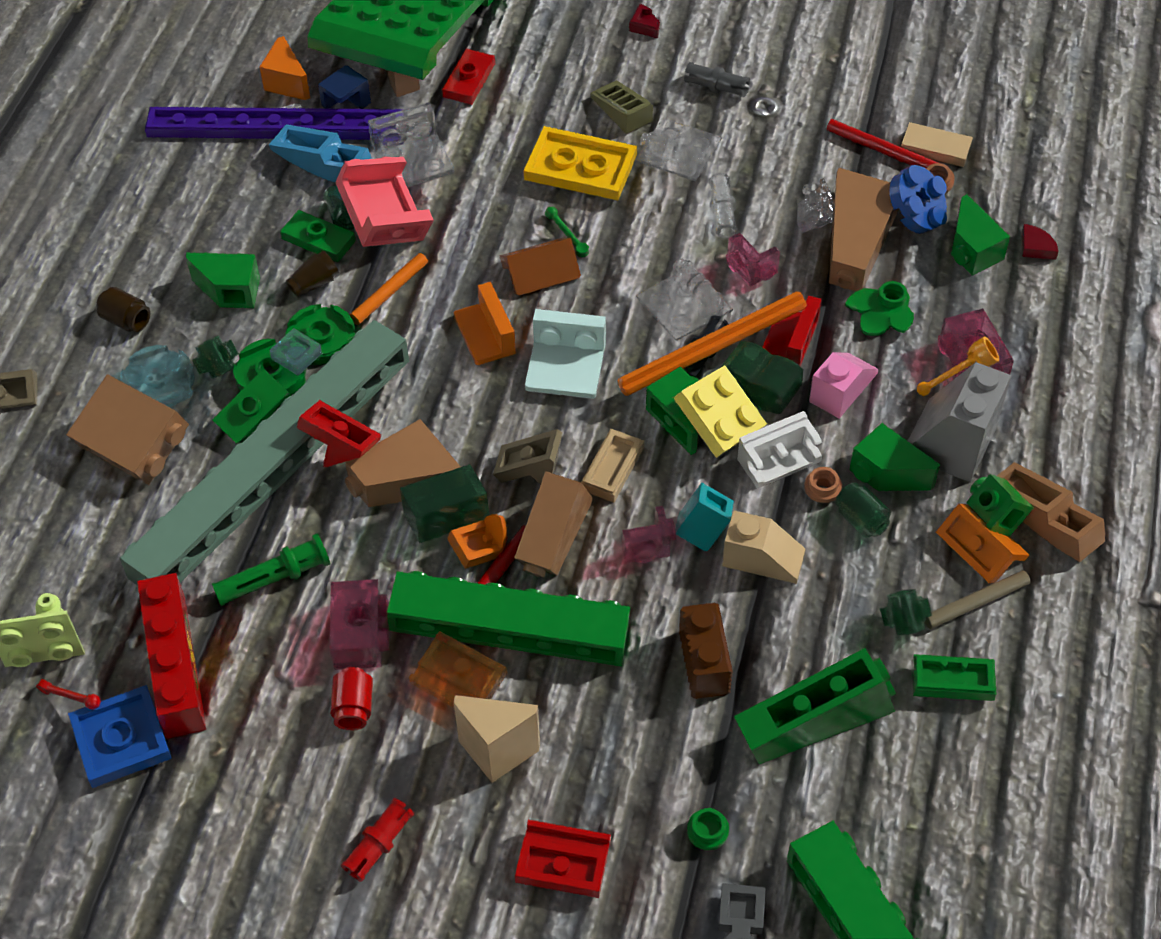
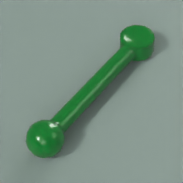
(582, 249)

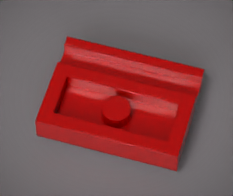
(563, 858)

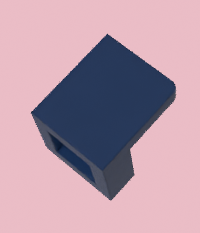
(344, 85)

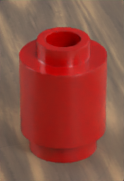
(351, 698)

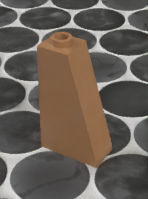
(858, 227)

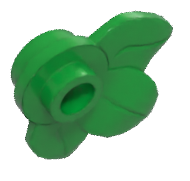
(882, 308)

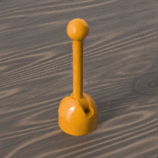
(980, 351)

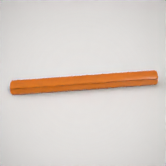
(712, 343)

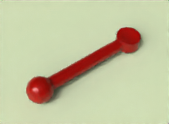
(91, 701)

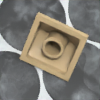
(497, 733)

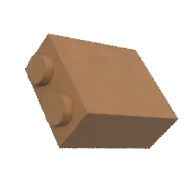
(128, 429)

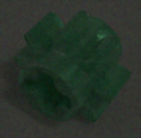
(215, 356)
(906, 612)

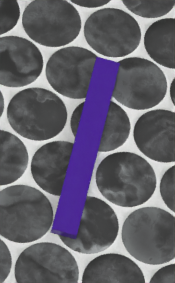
(257, 122)

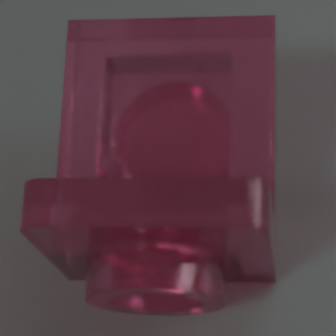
(749, 263)
(649, 542)

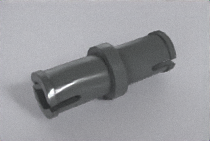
(717, 79)

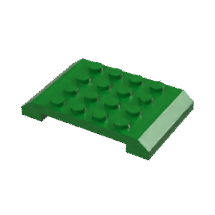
(390, 33)

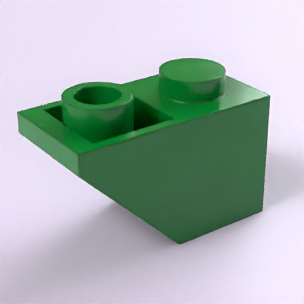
(226, 278)

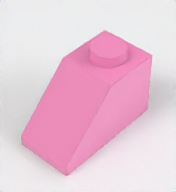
(840, 382)

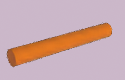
(388, 288)

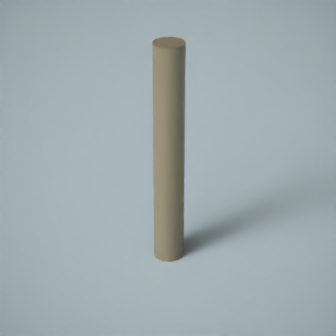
(977, 599)

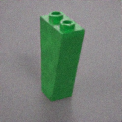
(819, 707)

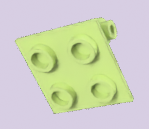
(39, 637)

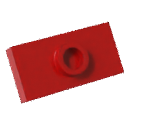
(468, 76)

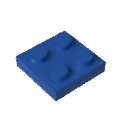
(119, 736)

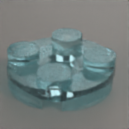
(173, 366)

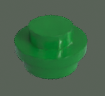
(708, 829)

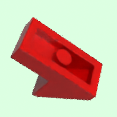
(344, 435)

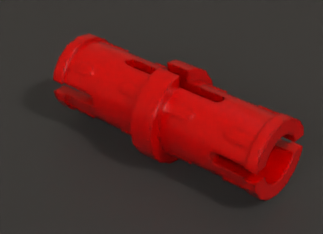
(377, 839)

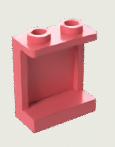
(381, 202)

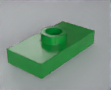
(317, 235)
(251, 406)
(954, 677)

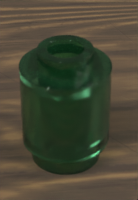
(863, 510)

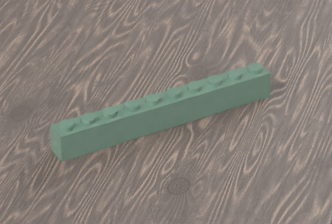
(264, 459)

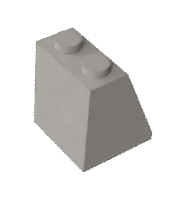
(962, 420)

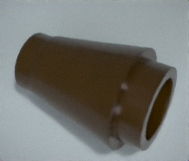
(312, 274)

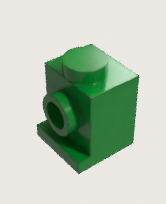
(998, 504)

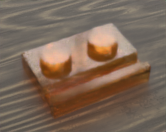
(456, 669)

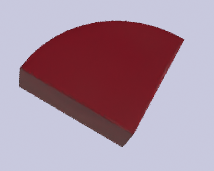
(644, 22)
(1038, 243)

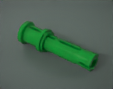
(288, 563)

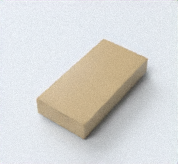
(937, 144)
(612, 465)

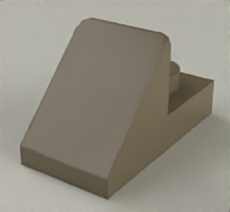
(528, 457)

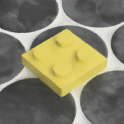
(719, 410)

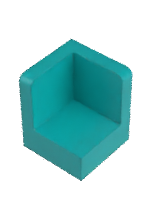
(704, 517)

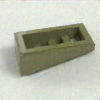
(628, 120)

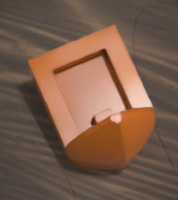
(479, 541)

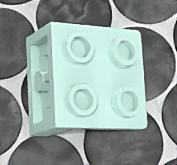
(566, 353)

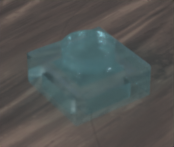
(295, 351)

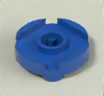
(919, 198)

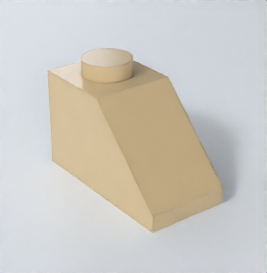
(762, 548)

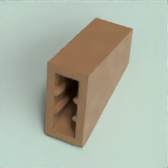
(397, 462)
(552, 524)

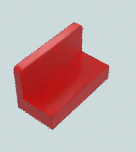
(793, 334)

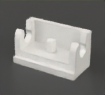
(779, 449)

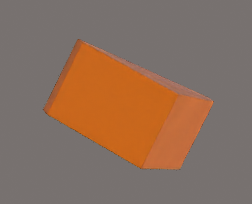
(283, 73)

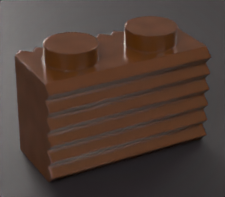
(705, 650)

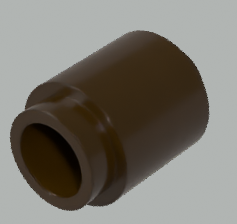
(123, 309)

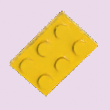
(580, 163)

